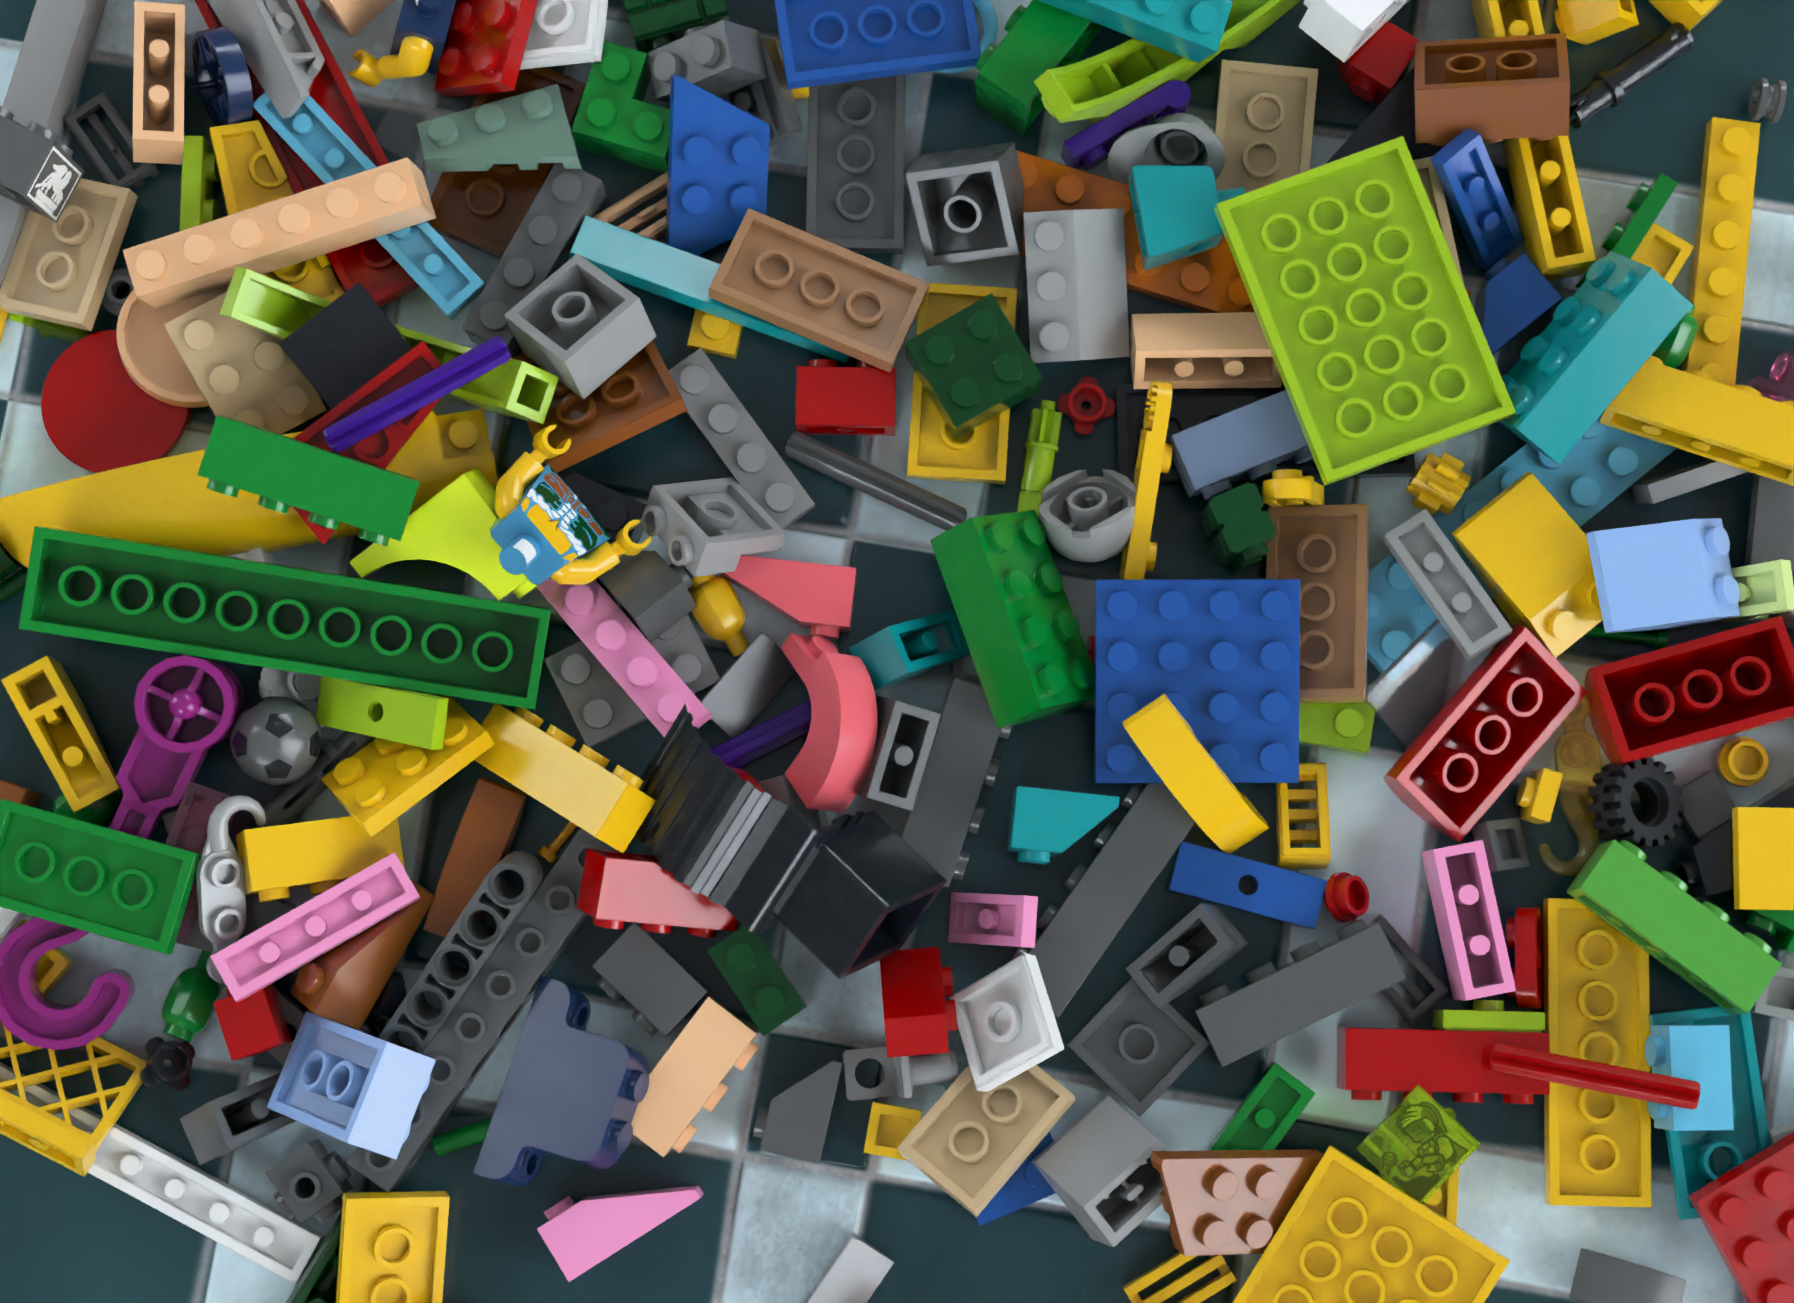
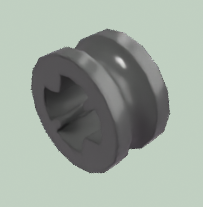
(1767, 100)

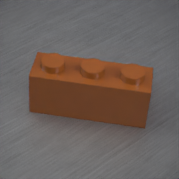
(1492, 87)

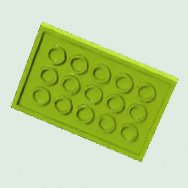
(1364, 310)

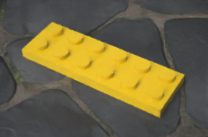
(1597, 1013)

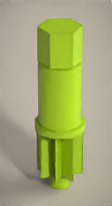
(1040, 455)

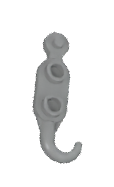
(222, 879)

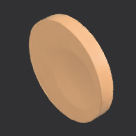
(151, 354)

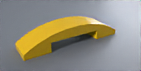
(1194, 775)

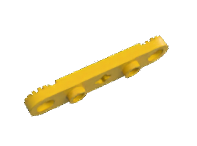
(1152, 459)

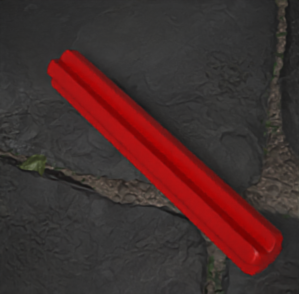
(1595, 1076)

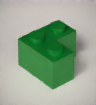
(613, 114)

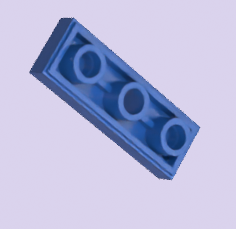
(1276, 891)

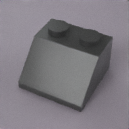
(968, 203)

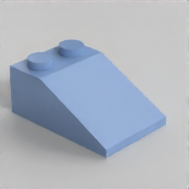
(1663, 575)
(351, 1085)

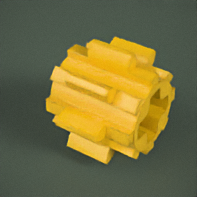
(1438, 483)

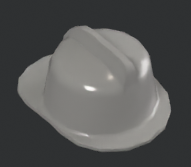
(1172, 141)

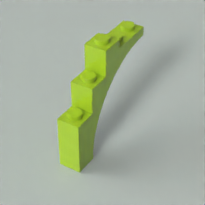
(1135, 68)
(279, 310)

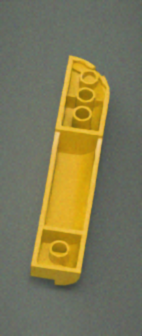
(172, 507)

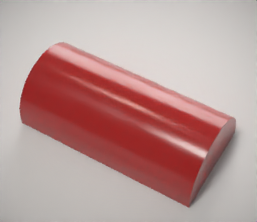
(1692, 691)
(1485, 734)

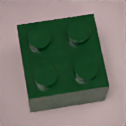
(973, 366)

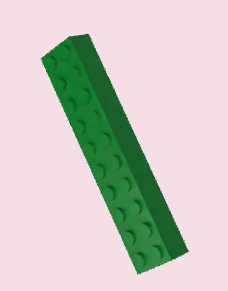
(283, 617)

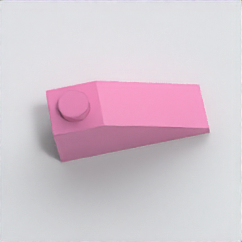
(603, 1224)

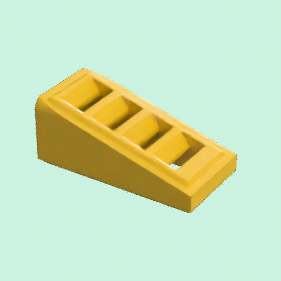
(1304, 857)

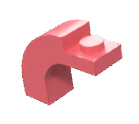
(841, 726)

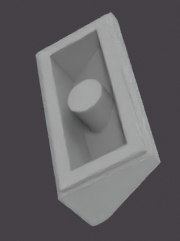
(852, 1274)

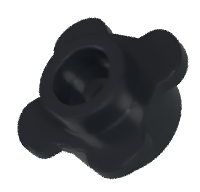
(178, 1053)

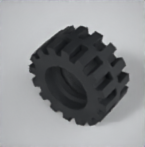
(1657, 800)

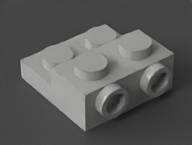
(709, 524)

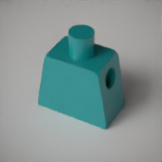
(1175, 211)

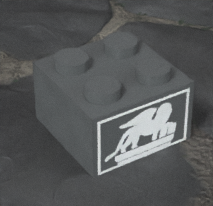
(36, 167)

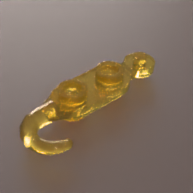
(1578, 759)

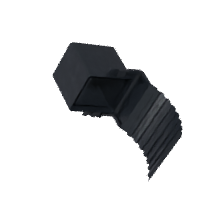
(838, 889)

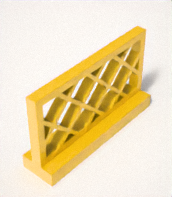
(50, 1135)

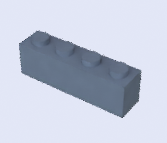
(1238, 446)

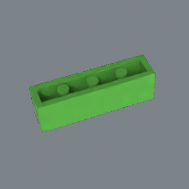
(1674, 926)

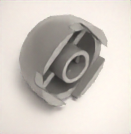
(1088, 515)

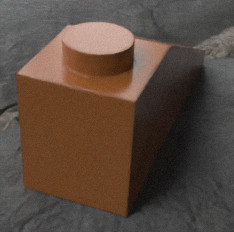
(353, 974)

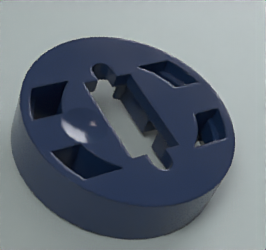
(222, 76)

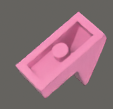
(993, 919)

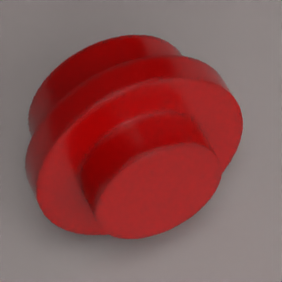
(1346, 896)

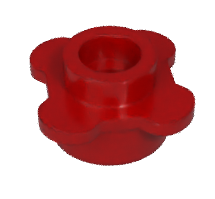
(1086, 391)

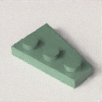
(507, 131)

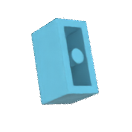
(1697, 1055)

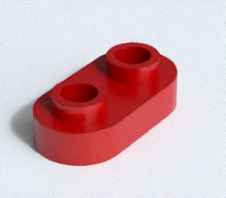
(1526, 936)

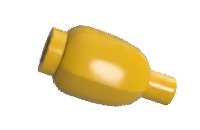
(719, 611)

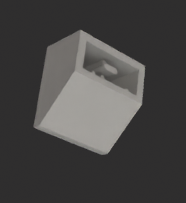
(1104, 1171)

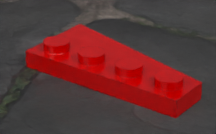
(385, 444)

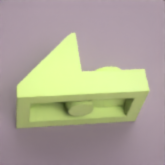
(1763, 590)

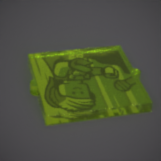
(1418, 1145)

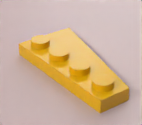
(254, 176)

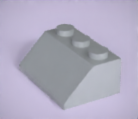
(1076, 285)

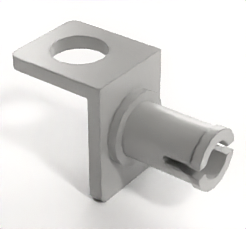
(899, 1072)

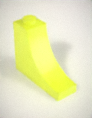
(455, 532)

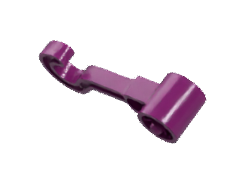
(181, 713)

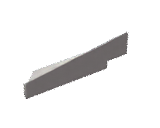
(275, 47)

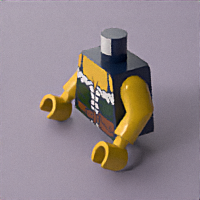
(415, 45)

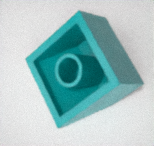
(1052, 820)

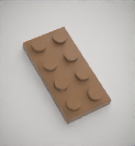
(818, 290)
(1331, 558)

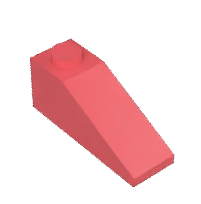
(803, 592)

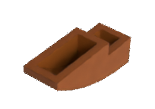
(478, 846)

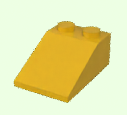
(1534, 563)

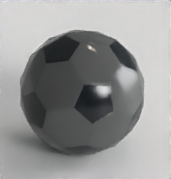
(275, 740)

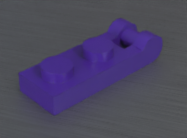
(1093, 144)

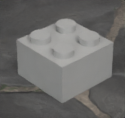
(580, 325)

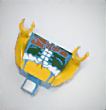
(548, 528)

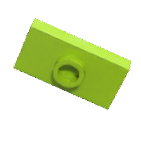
(1488, 1016)

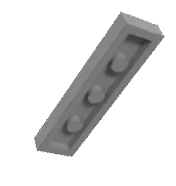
(739, 440)

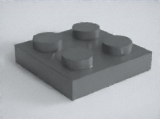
(1137, 1046)

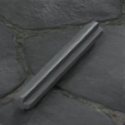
(874, 481)

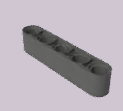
(472, 940)

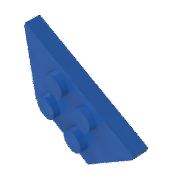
(713, 167)

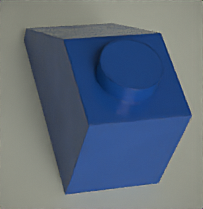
(1512, 300)

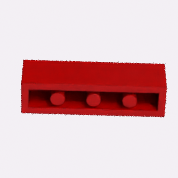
(1436, 1060)

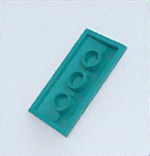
(1708, 1154)

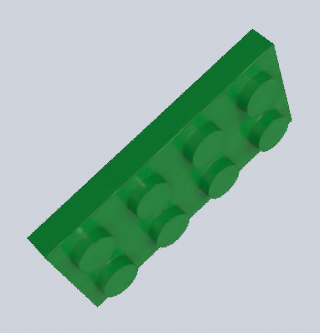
(93, 877)

